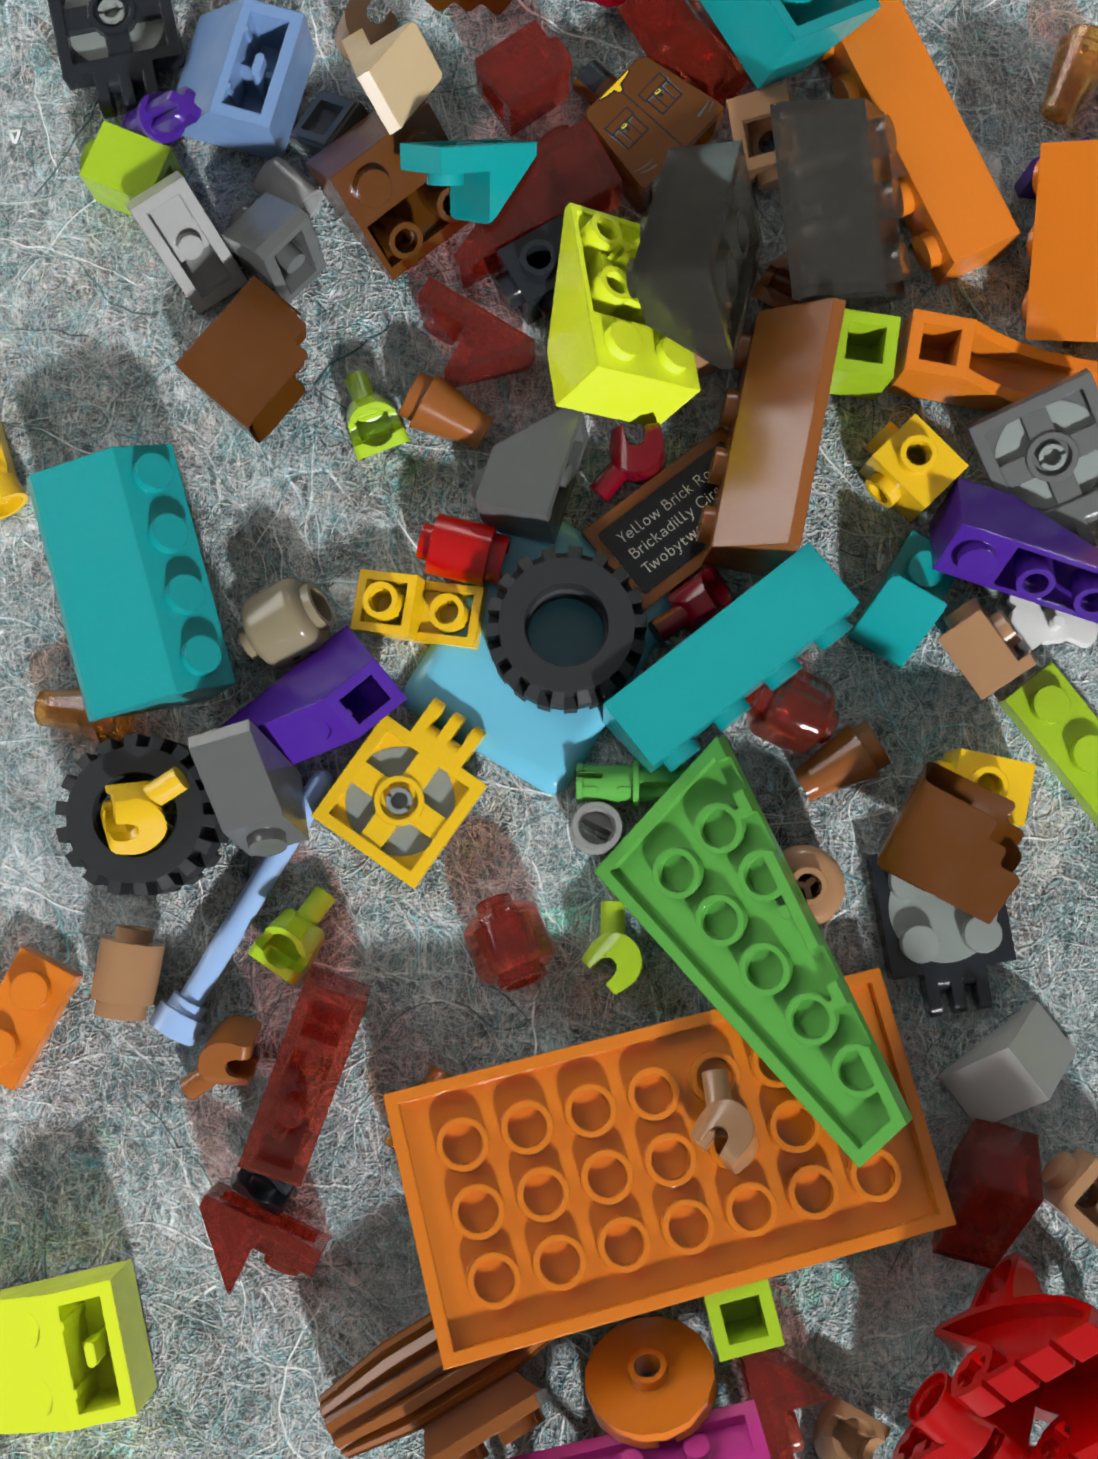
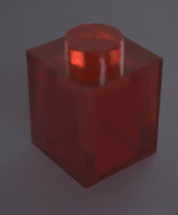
(524, 77)

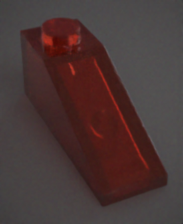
(567, 169)
(305, 1076)

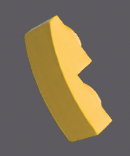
(417, 609)

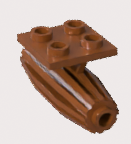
(406, 1390)

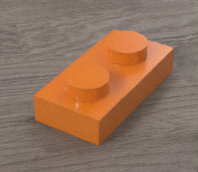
(30, 1007)

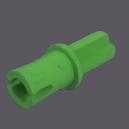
(623, 783)

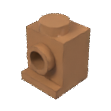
(753, 125)
(984, 647)
(1066, 1182)

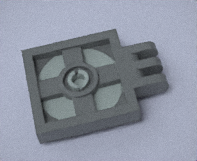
(1047, 451)

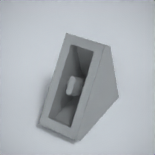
(1010, 1067)

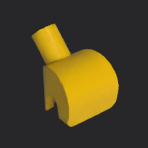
(135, 815)

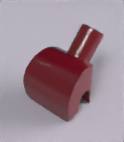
(631, 462)
(692, 604)

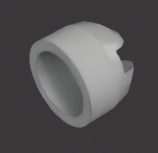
(600, 818)

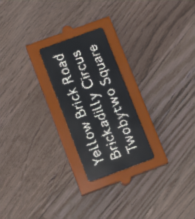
(658, 524)

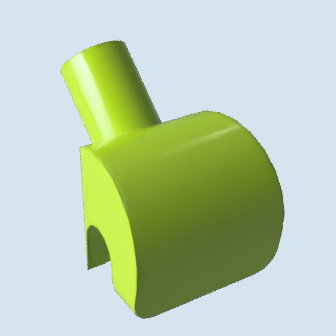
(371, 418)
(293, 938)
(616, 946)

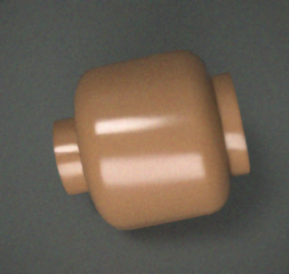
(825, 880)

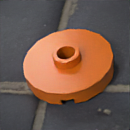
(654, 1407)

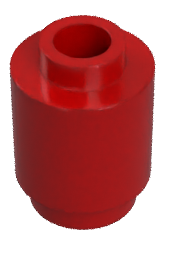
(463, 550)

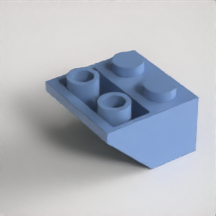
(248, 76)

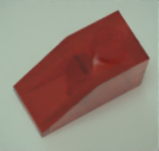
(687, 44)
(992, 1192)

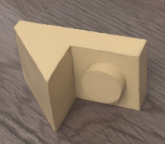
(394, 72)

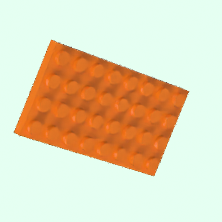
(580, 1200)

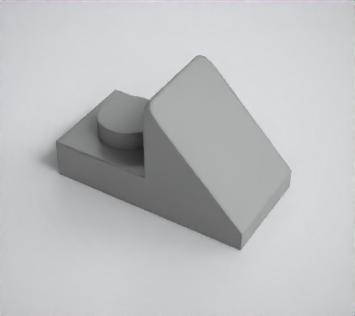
(187, 242)

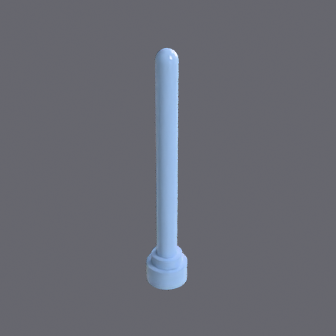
(183, 1012)

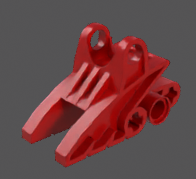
(1020, 1361)

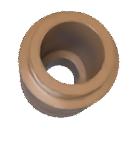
(127, 973)

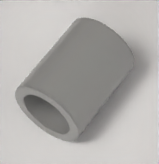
(288, 184)

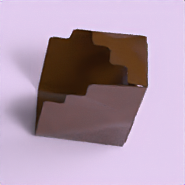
(250, 359)
(954, 842)

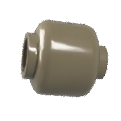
(285, 622)

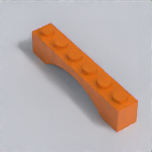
(971, 364)

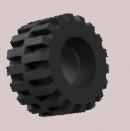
(576, 578)
(174, 864)

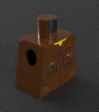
(643, 118)

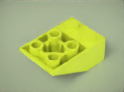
(598, 340)
(73, 1351)

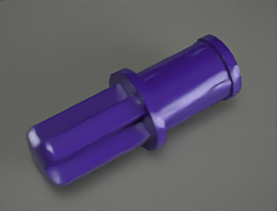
(163, 115)

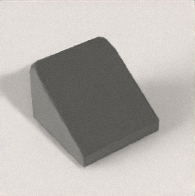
(326, 121)

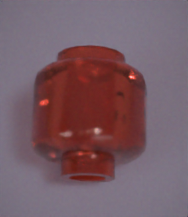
(794, 713)
(508, 943)

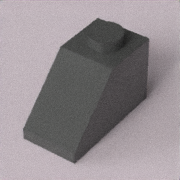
(276, 245)
(532, 477)
(251, 788)

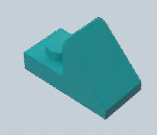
(477, 170)
(903, 603)

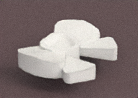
(1048, 626)

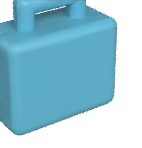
(519, 736)

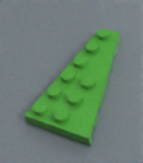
(734, 920)

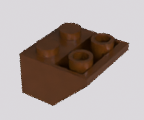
(384, 206)

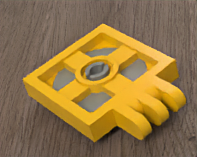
(405, 792)

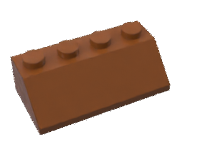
(771, 437)

